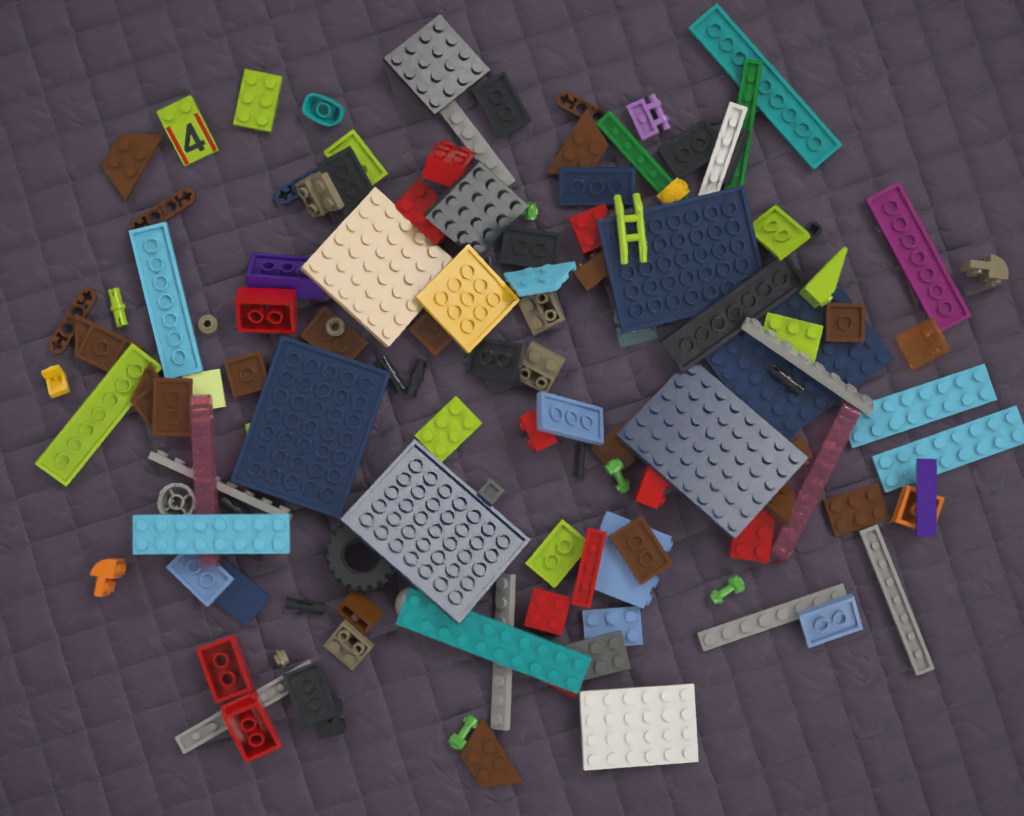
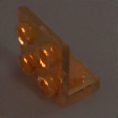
(922, 343)

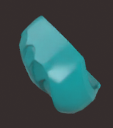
(323, 109)

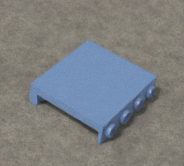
(615, 575)

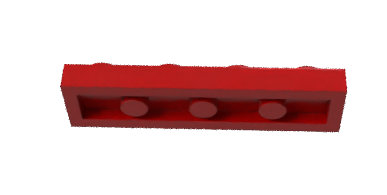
(588, 567)

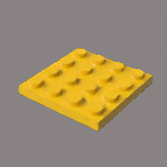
(467, 298)

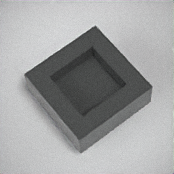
(491, 491)

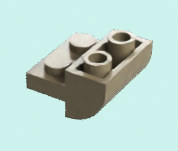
(319, 194)
(991, 270)
(541, 311)
(540, 367)
(348, 645)

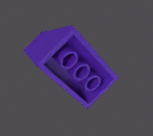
(282, 273)

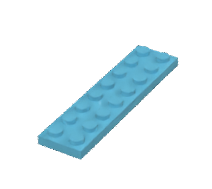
(166, 300)
(923, 405)
(951, 447)
(211, 534)

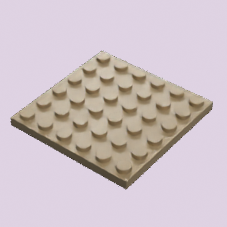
(377, 266)

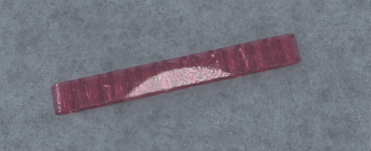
(204, 464)
(815, 481)

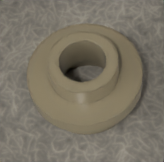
(330, 322)
(208, 330)
(281, 658)

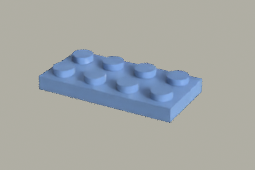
(570, 418)

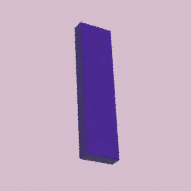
(926, 498)

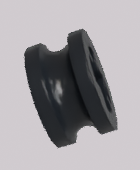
(817, 225)

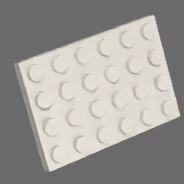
(638, 726)

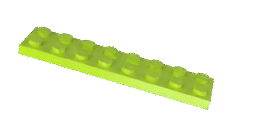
(96, 416)

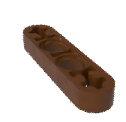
(566, 107)
(161, 208)
(69, 319)

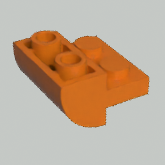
(107, 571)

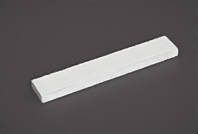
(723, 148)

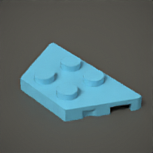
(539, 279)

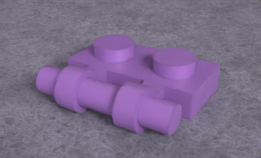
(643, 120)

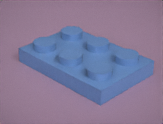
(203, 582)
(613, 619)
(830, 620)

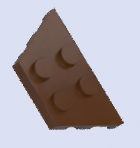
(582, 147)
(130, 159)
(98, 344)
(143, 395)
(782, 505)
(488, 759)

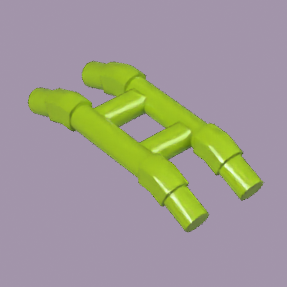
(639, 236)

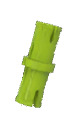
(117, 307)

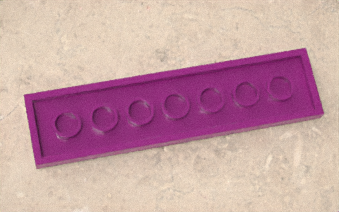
(917, 256)

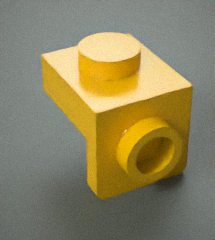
(674, 191)
(56, 381)

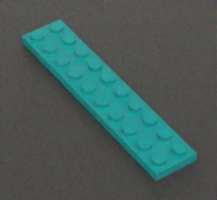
(775, 96)
(497, 642)

